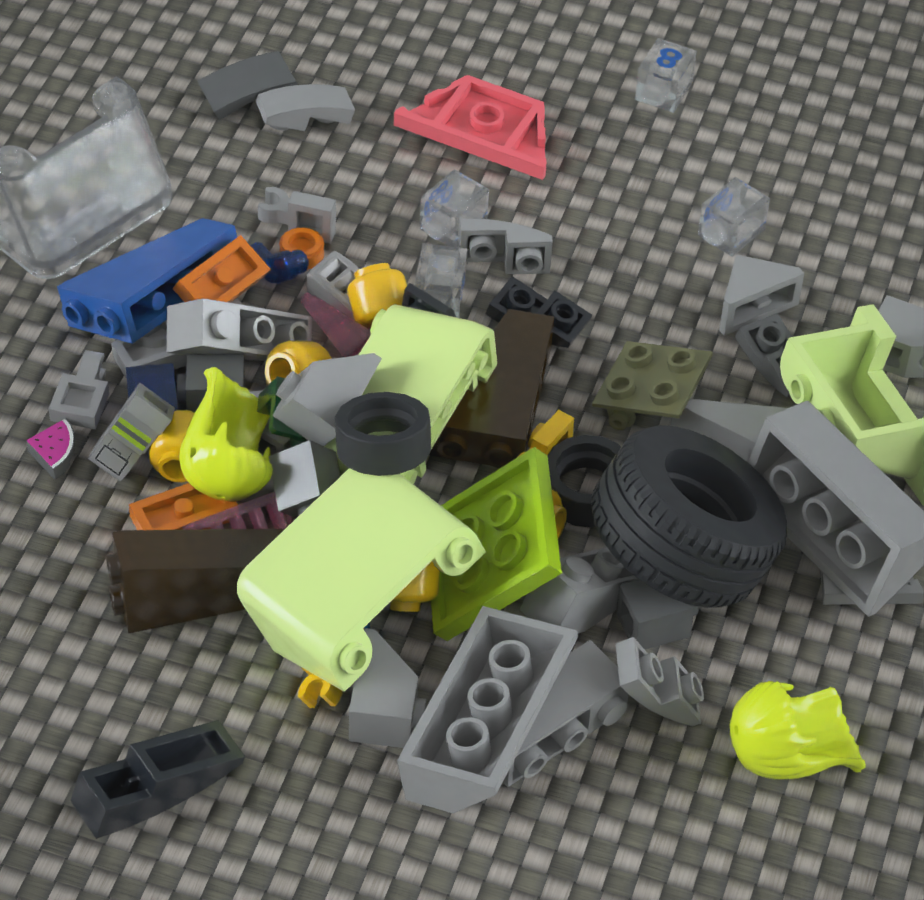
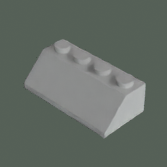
(840, 506)
(482, 710)

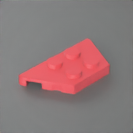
(483, 122)

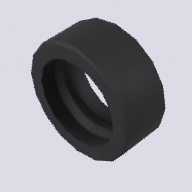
(383, 453)
(577, 453)

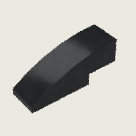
(154, 777)

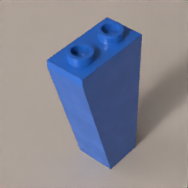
(133, 291)

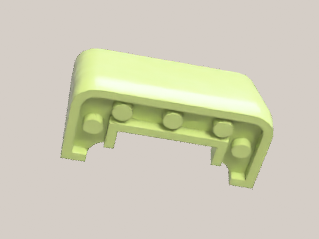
(429, 360)
(345, 565)

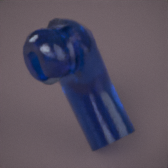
(283, 265)

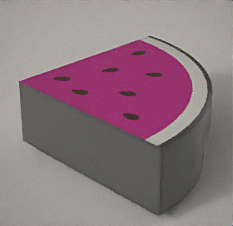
(53, 448)

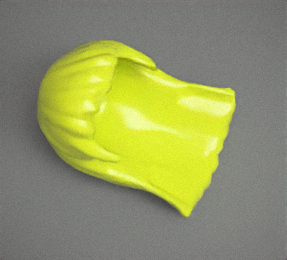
(223, 442)
(792, 735)

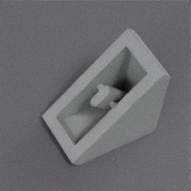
(758, 291)

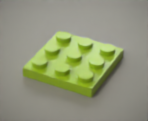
(518, 530)

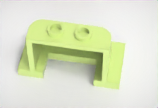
(846, 383)

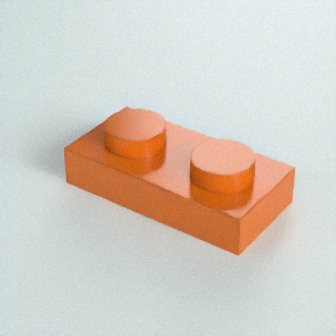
(224, 274)
(175, 509)

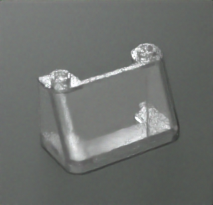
(84, 189)

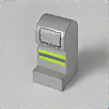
(132, 432)

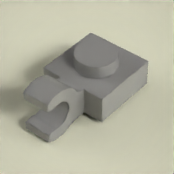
(299, 211)
(81, 395)

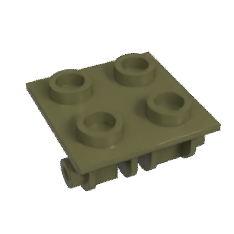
(650, 382)

